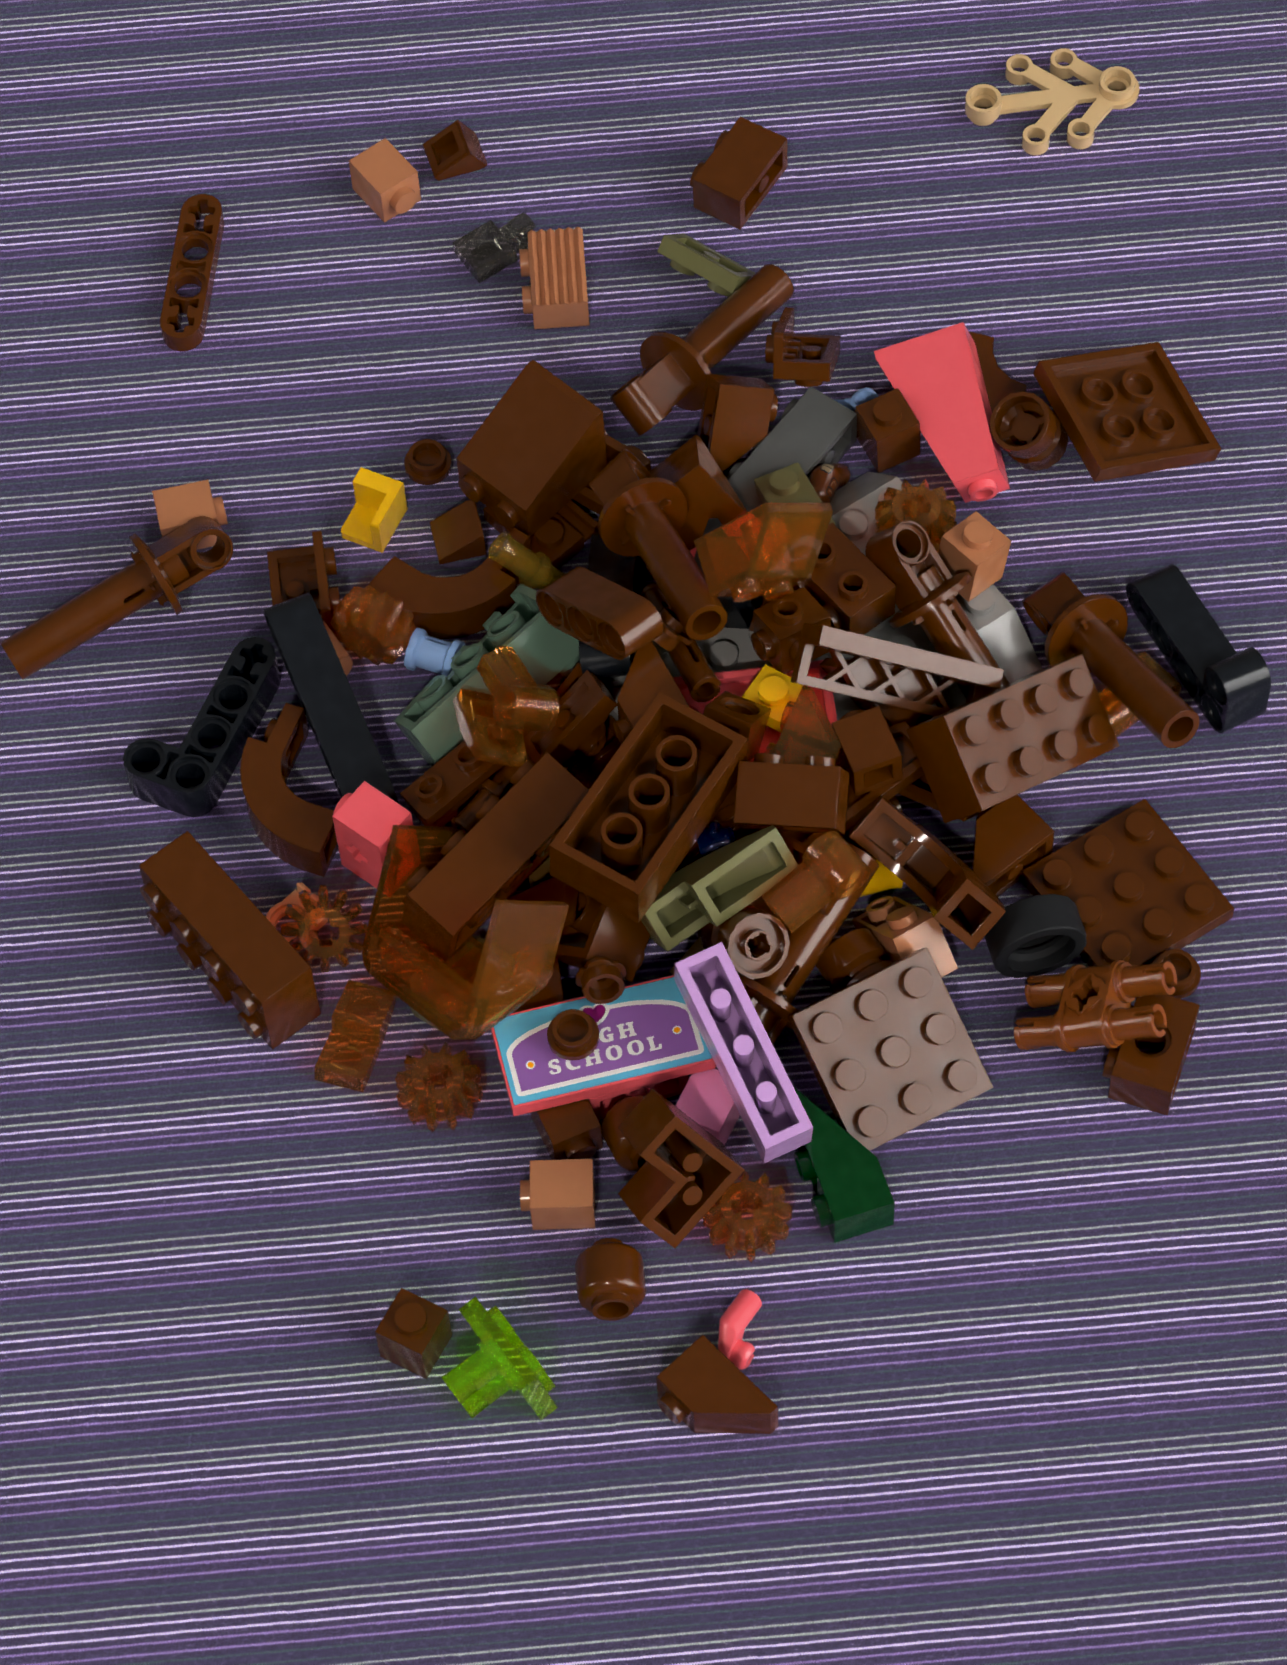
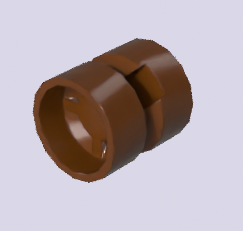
(1028, 431)
(753, 941)
(851, 958)

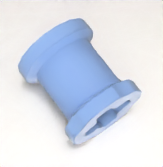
(430, 653)

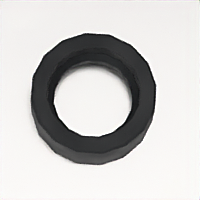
(1036, 936)

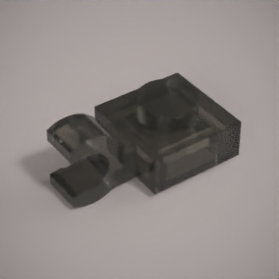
(493, 249)

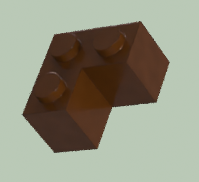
(682, 1169)

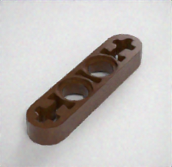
(195, 272)

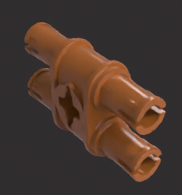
(1095, 1006)

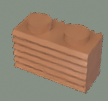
(556, 277)

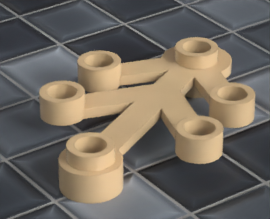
(1106, 89)

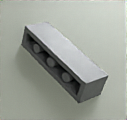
(810, 433)

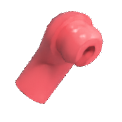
(732, 1328)

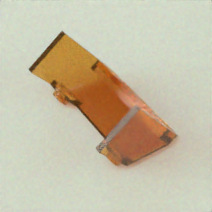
(480, 980)

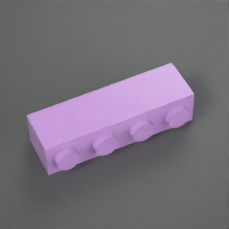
(743, 1052)

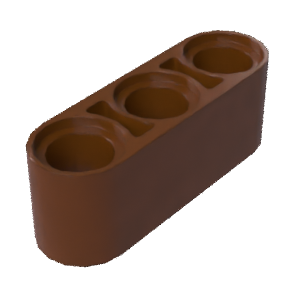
(599, 613)

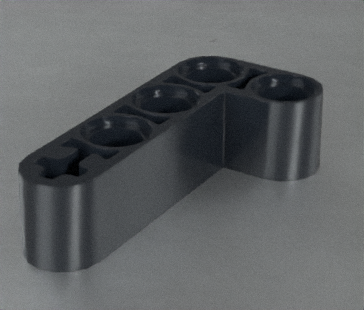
(1221, 682)
(213, 725)

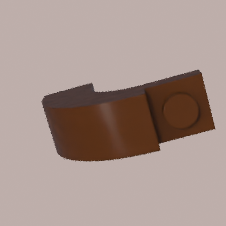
(451, 604)
(285, 823)
(931, 870)

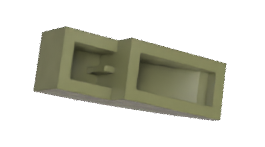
(718, 886)

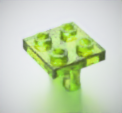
(498, 1366)

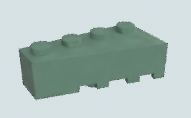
(544, 650)

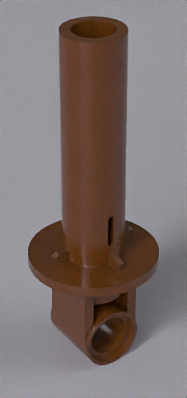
(678, 367)
(644, 520)
(156, 573)
(928, 594)
(1097, 630)
(775, 993)

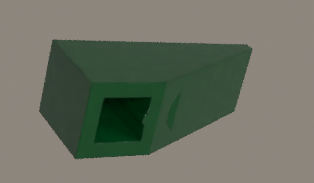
(845, 1177)

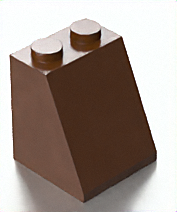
(533, 451)

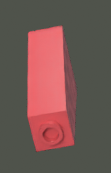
(950, 400)

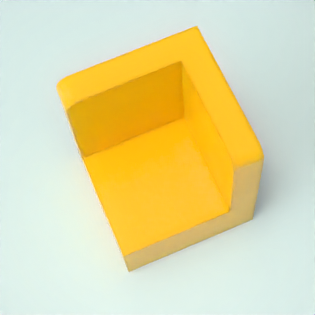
(377, 510)

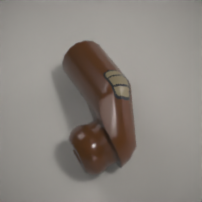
(828, 478)

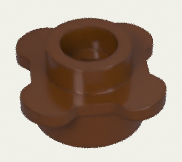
(673, 631)

